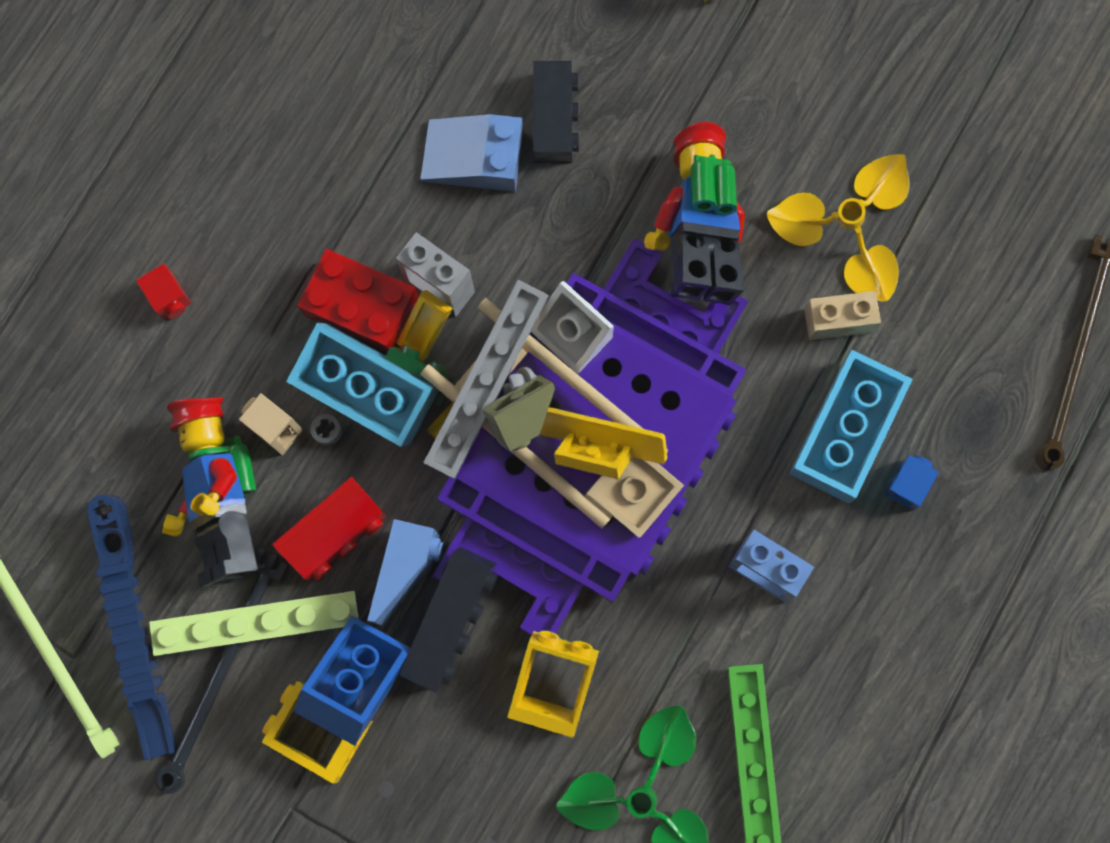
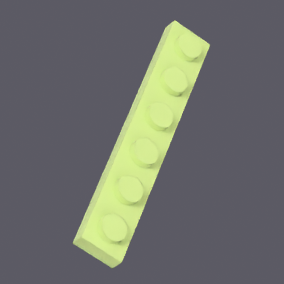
(252, 623)

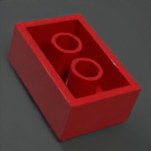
(358, 300)

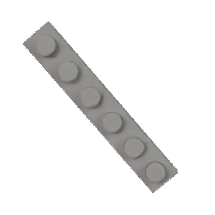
(486, 378)

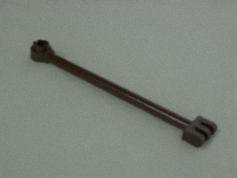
(1077, 358)

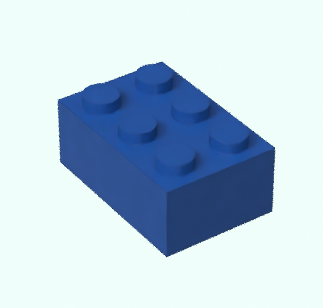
(352, 680)

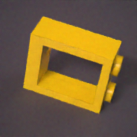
(542, 713)
(275, 725)

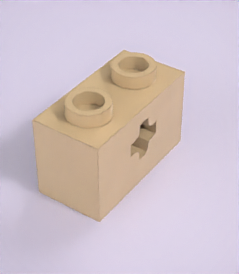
(842, 315)
(270, 423)

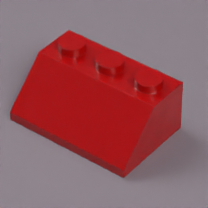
(330, 531)

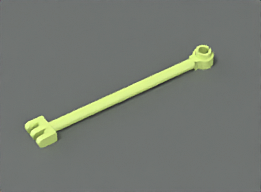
(102, 740)

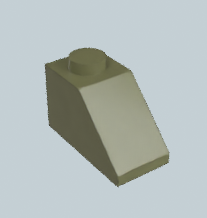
(520, 413)

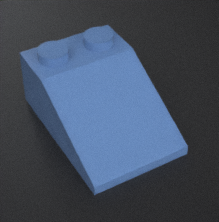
(473, 151)
(405, 564)

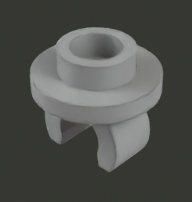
(521, 377)

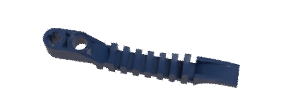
(115, 568)

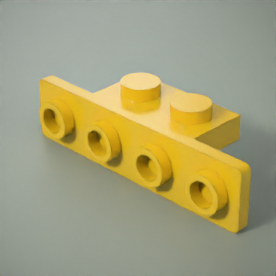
(600, 444)

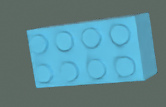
(362, 384)
(850, 427)

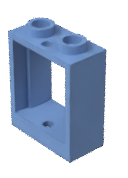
(777, 576)

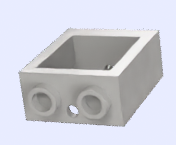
(444, 279)

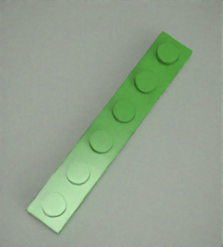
(754, 754)

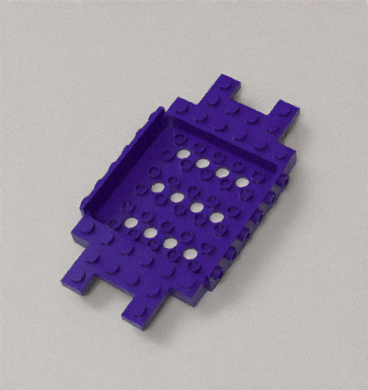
(532, 532)

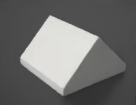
(572, 328)

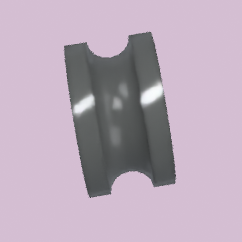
(317, 424)

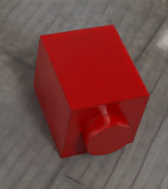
(164, 292)

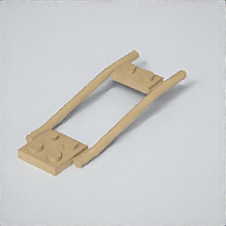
(633, 498)

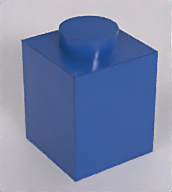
(912, 482)

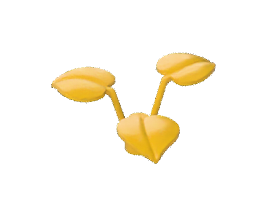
(801, 220)

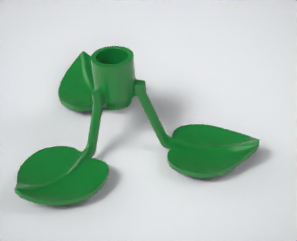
(592, 798)

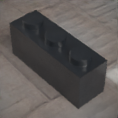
(554, 112)

